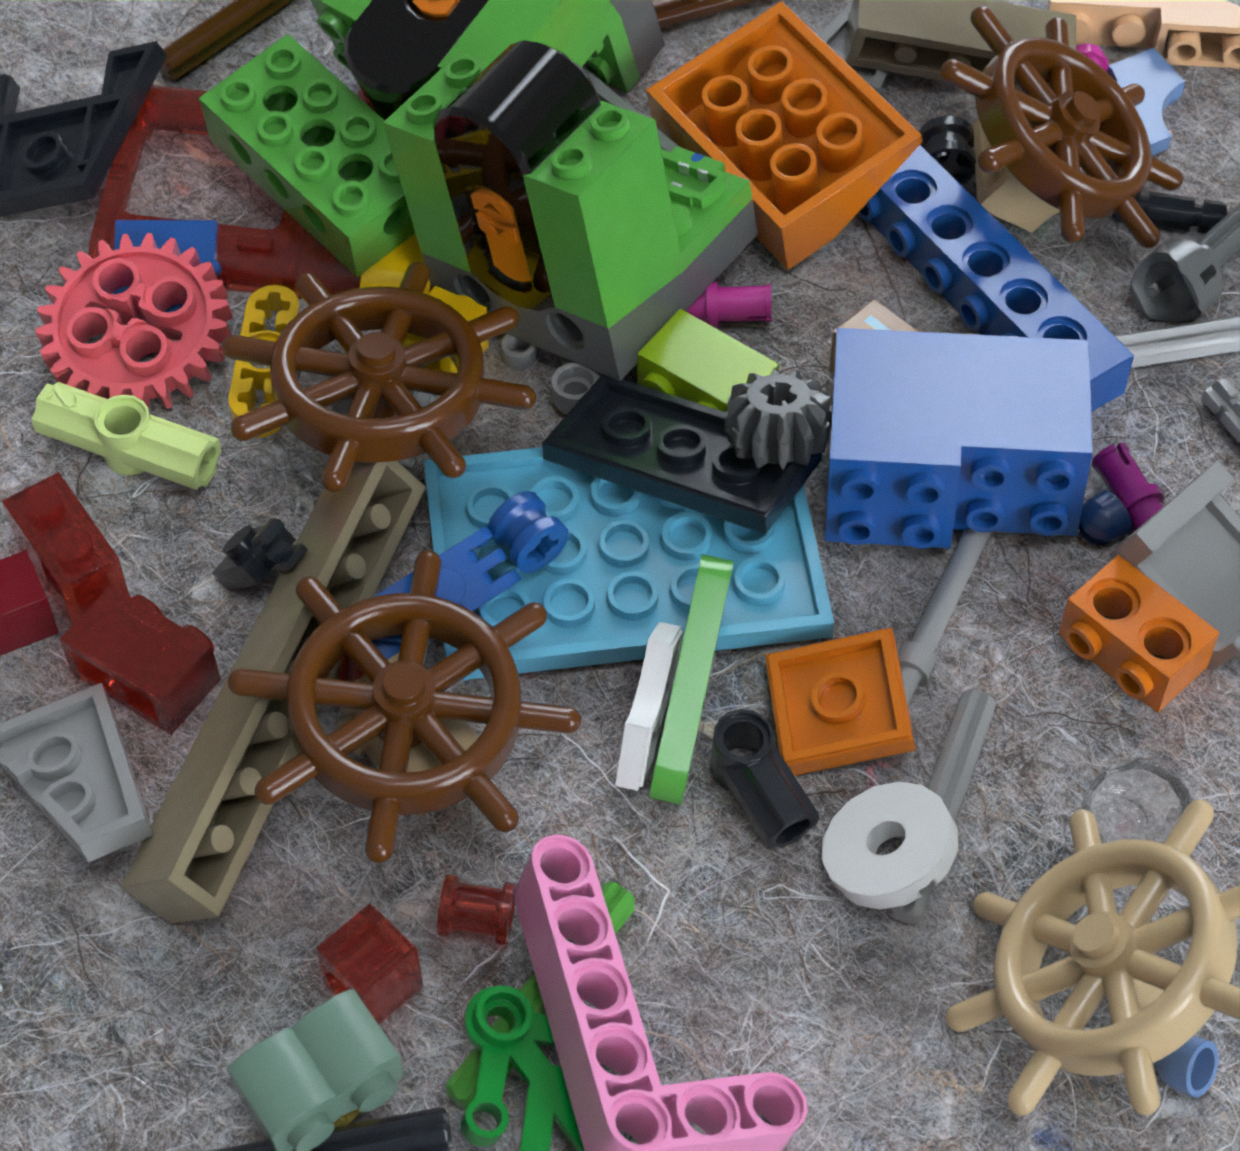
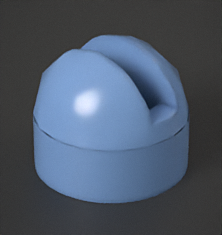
(1190, 1067)

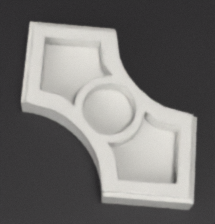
(649, 706)

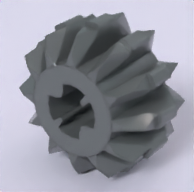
(778, 419)

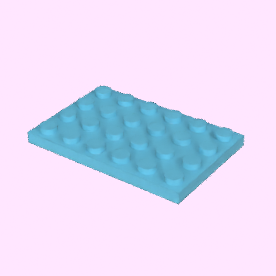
(629, 564)

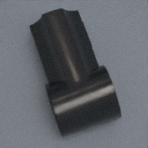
(761, 781)

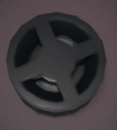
(951, 145)

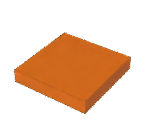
(840, 702)

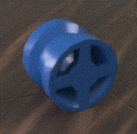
(528, 531)

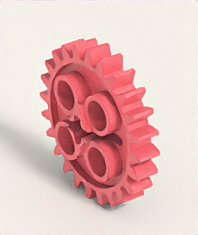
(135, 321)

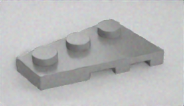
(77, 771)

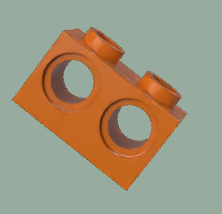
(1145, 624)

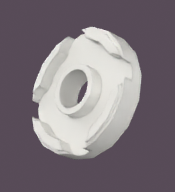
(875, 817)

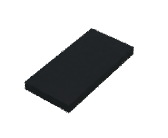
(671, 453)

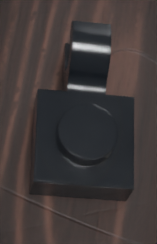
(257, 552)

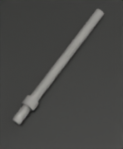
(918, 655)

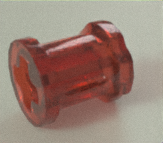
(476, 909)

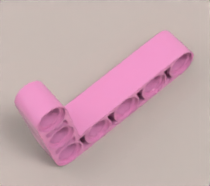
(615, 1034)

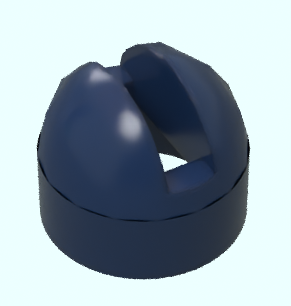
(1104, 519)

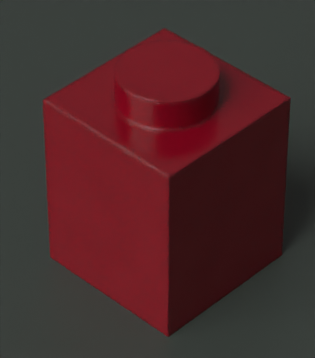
(23, 605)

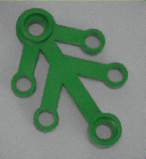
(546, 1087)

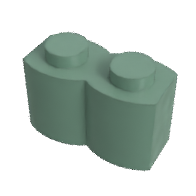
(317, 1073)

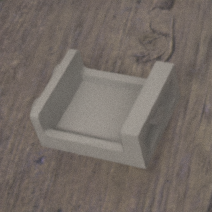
(1195, 556)

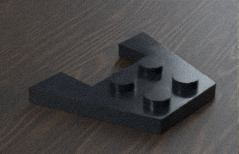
(68, 147)

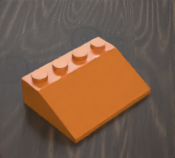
(791, 123)

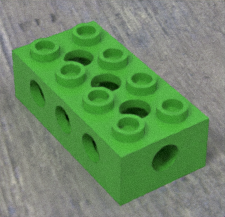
(312, 151)

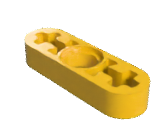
(245, 376)

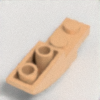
(1180, 30)

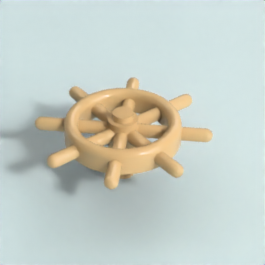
(1149, 998)

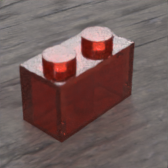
(63, 545)
(142, 658)

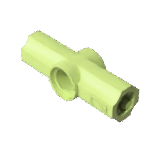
(126, 435)

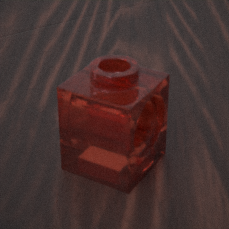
(373, 960)

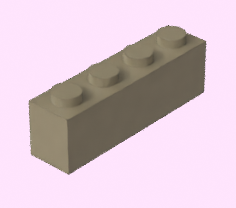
(924, 34)

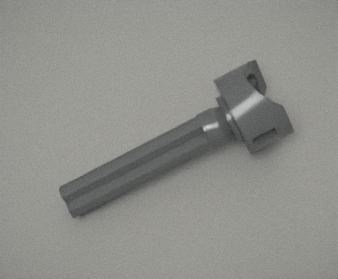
(1186, 273)

